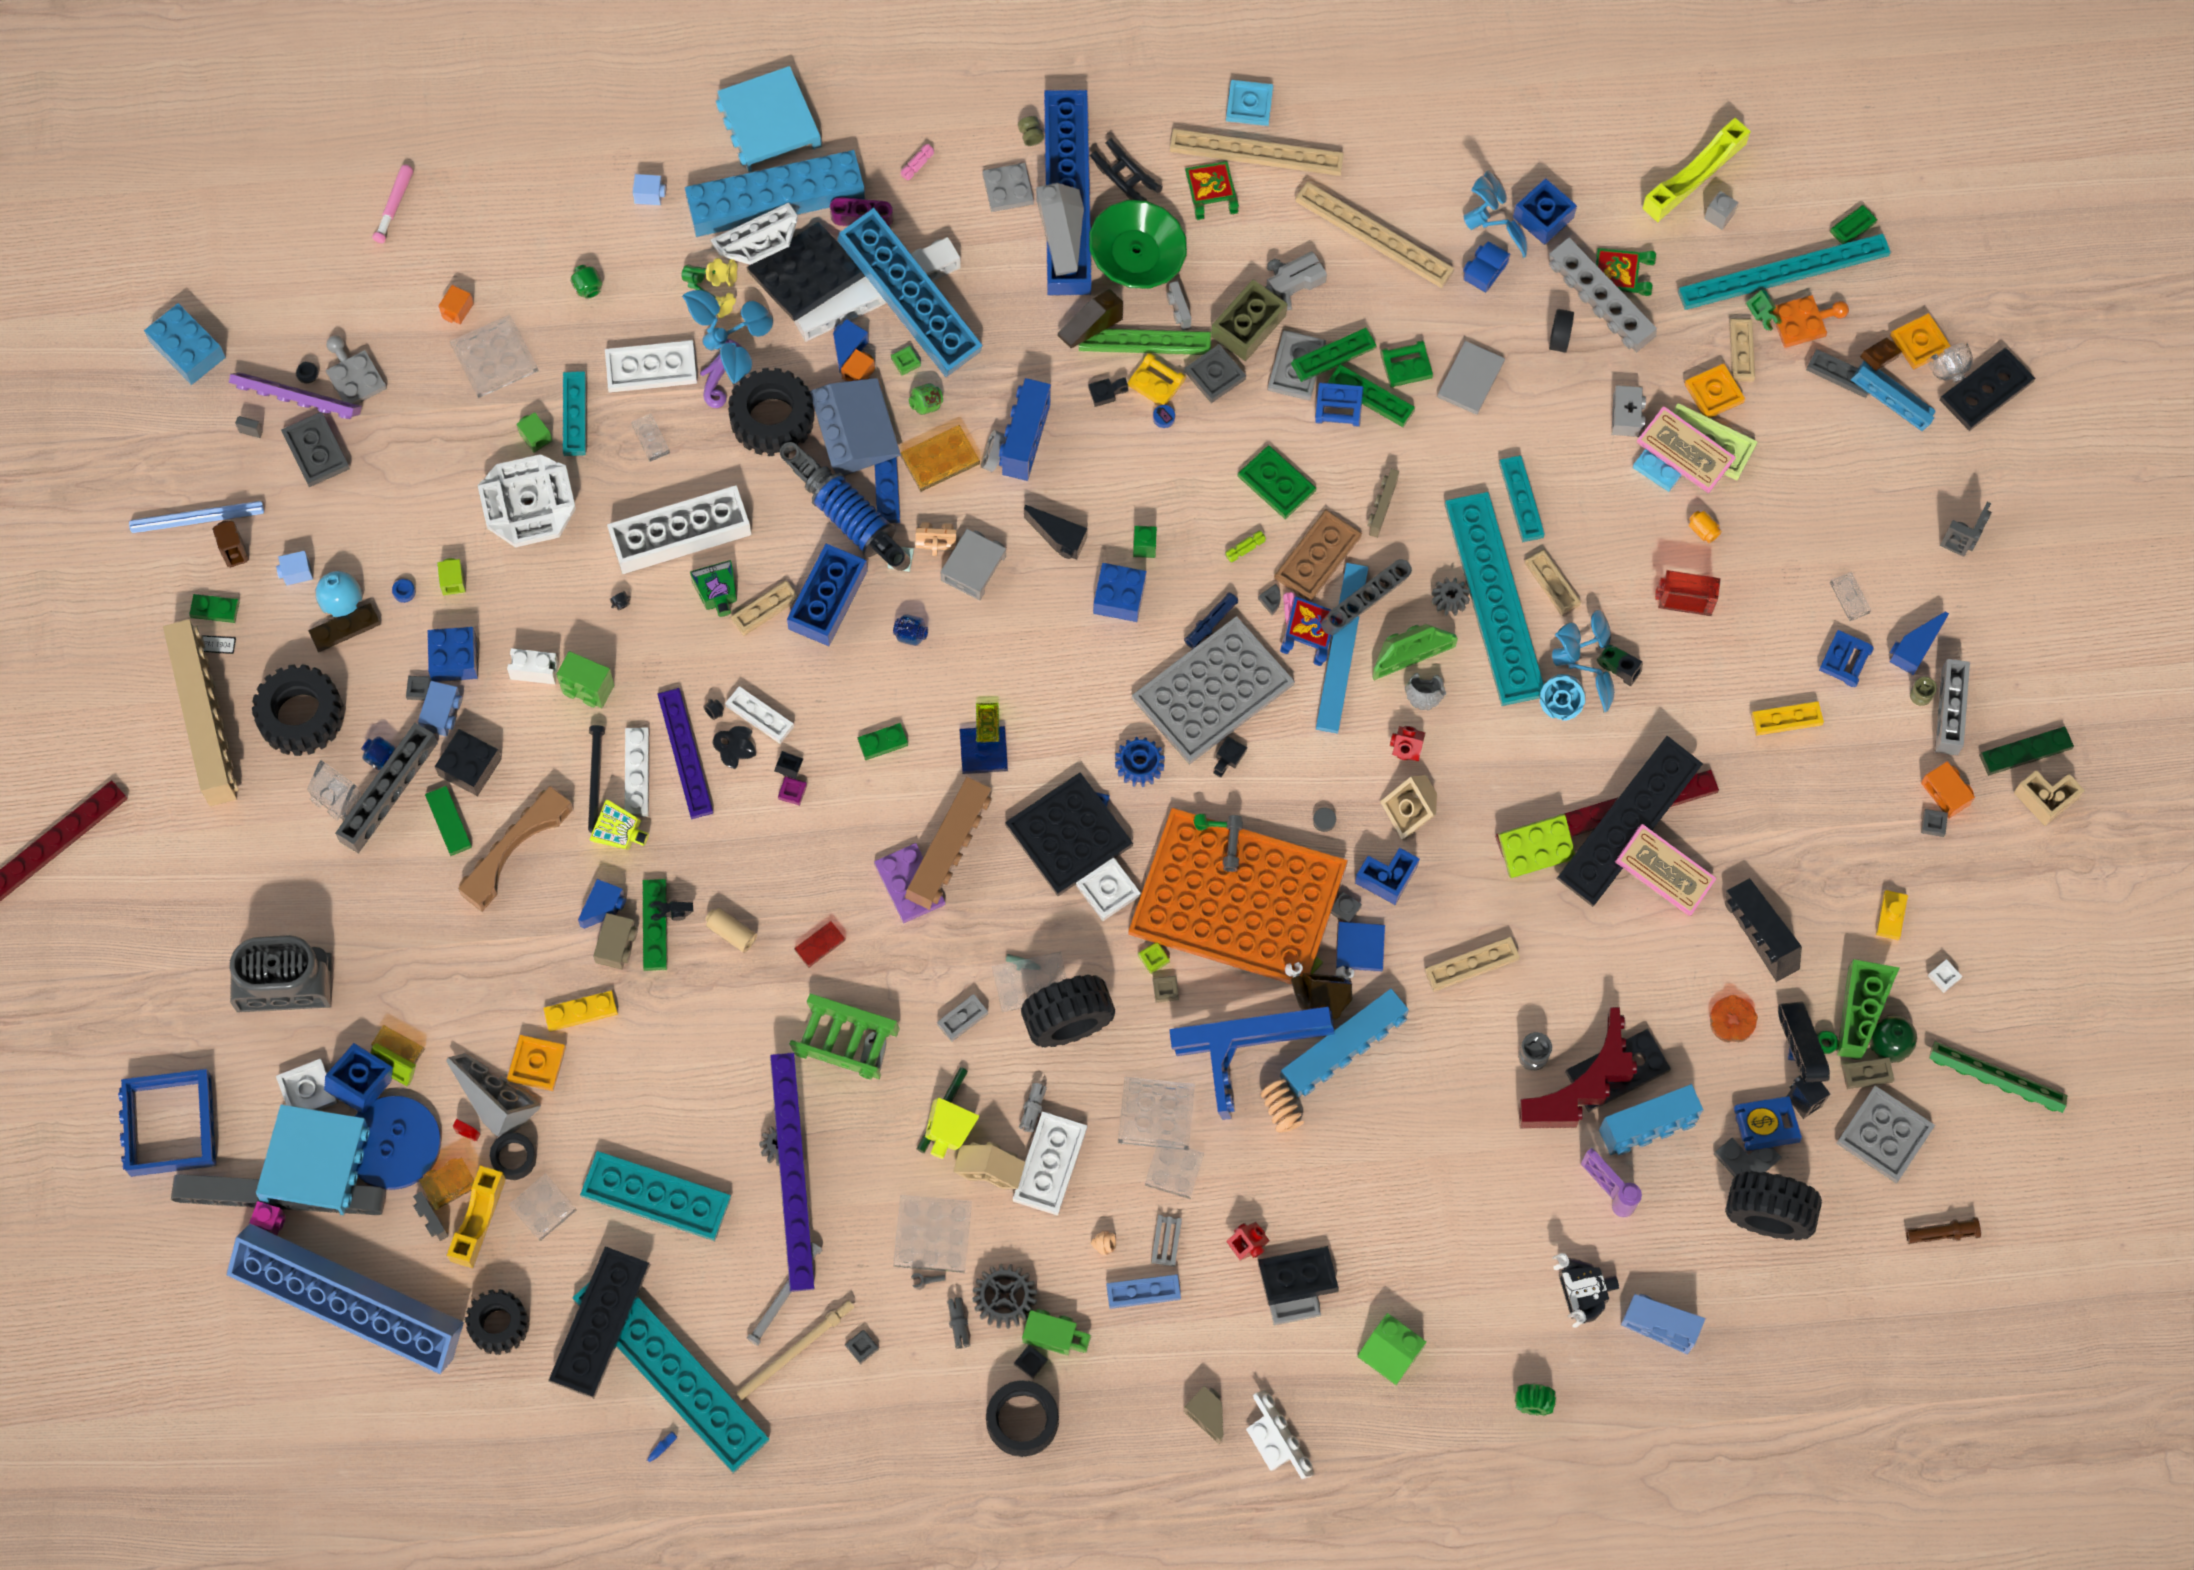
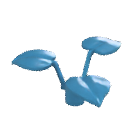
(1490, 190)
(735, 359)
(1570, 653)

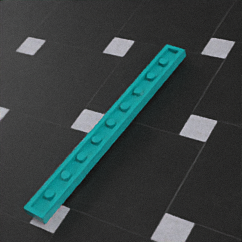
(1784, 271)

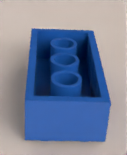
(1025, 429)
(827, 594)

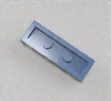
(1143, 1291)

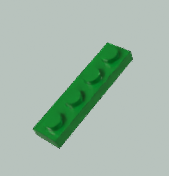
(1333, 354)
(1375, 396)
(654, 931)

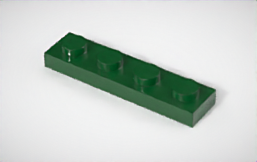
(2026, 750)

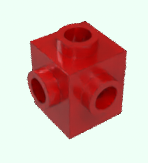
(1407, 743)
(1248, 1241)

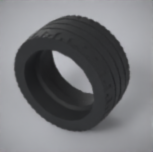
(1015, 1389)

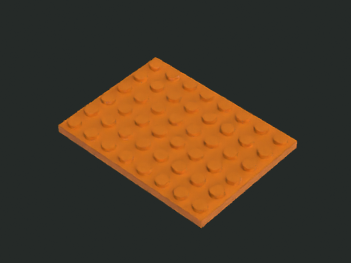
(1247, 918)

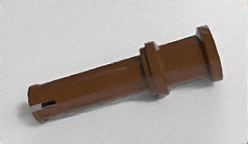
(1954, 1230)

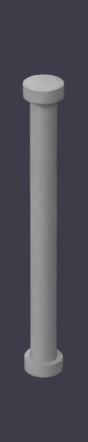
(776, 1305)

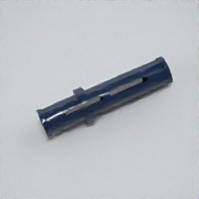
(1205, 626)

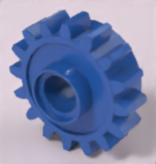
(1139, 772)

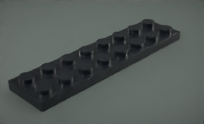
(1641, 802)

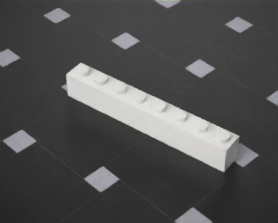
(862, 297)

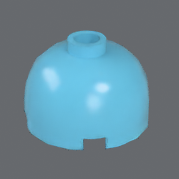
(338, 593)
(1562, 697)

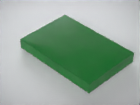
(1277, 482)

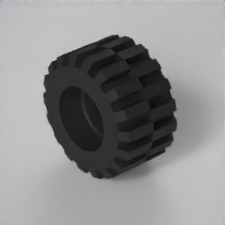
(485, 1306)

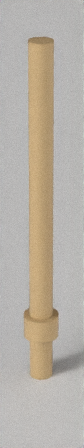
(832, 1320)

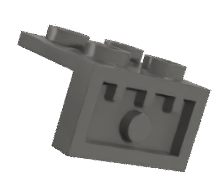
(1961, 538)

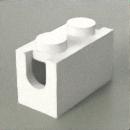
(533, 666)

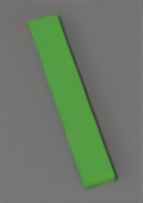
(1149, 342)

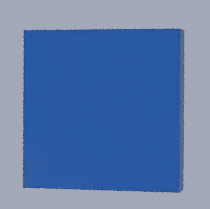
(1360, 946)

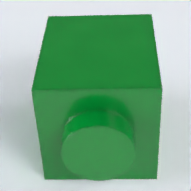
(1144, 541)

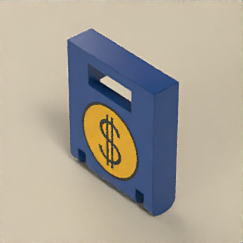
(1764, 1123)

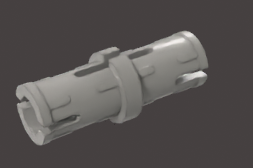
(1032, 1107)

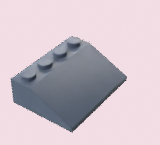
(855, 424)

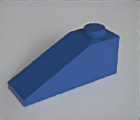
(1915, 644)

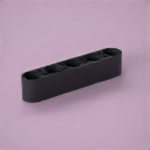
(1803, 1042)

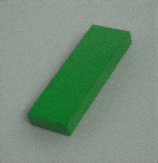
(448, 821)

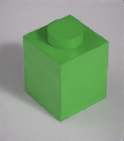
(534, 432)

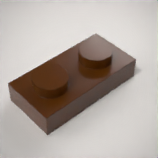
(1881, 354)

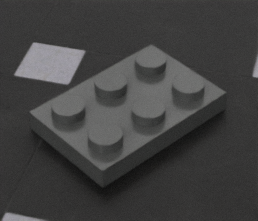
(315, 449)

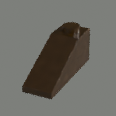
(1093, 318)

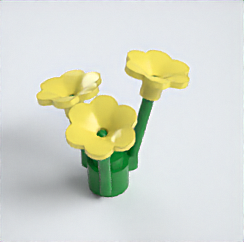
(715, 273)

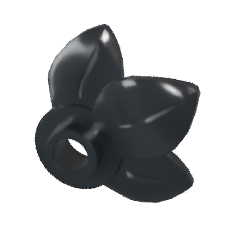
(738, 745)

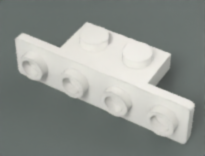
(1275, 1439)

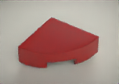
(466, 1130)

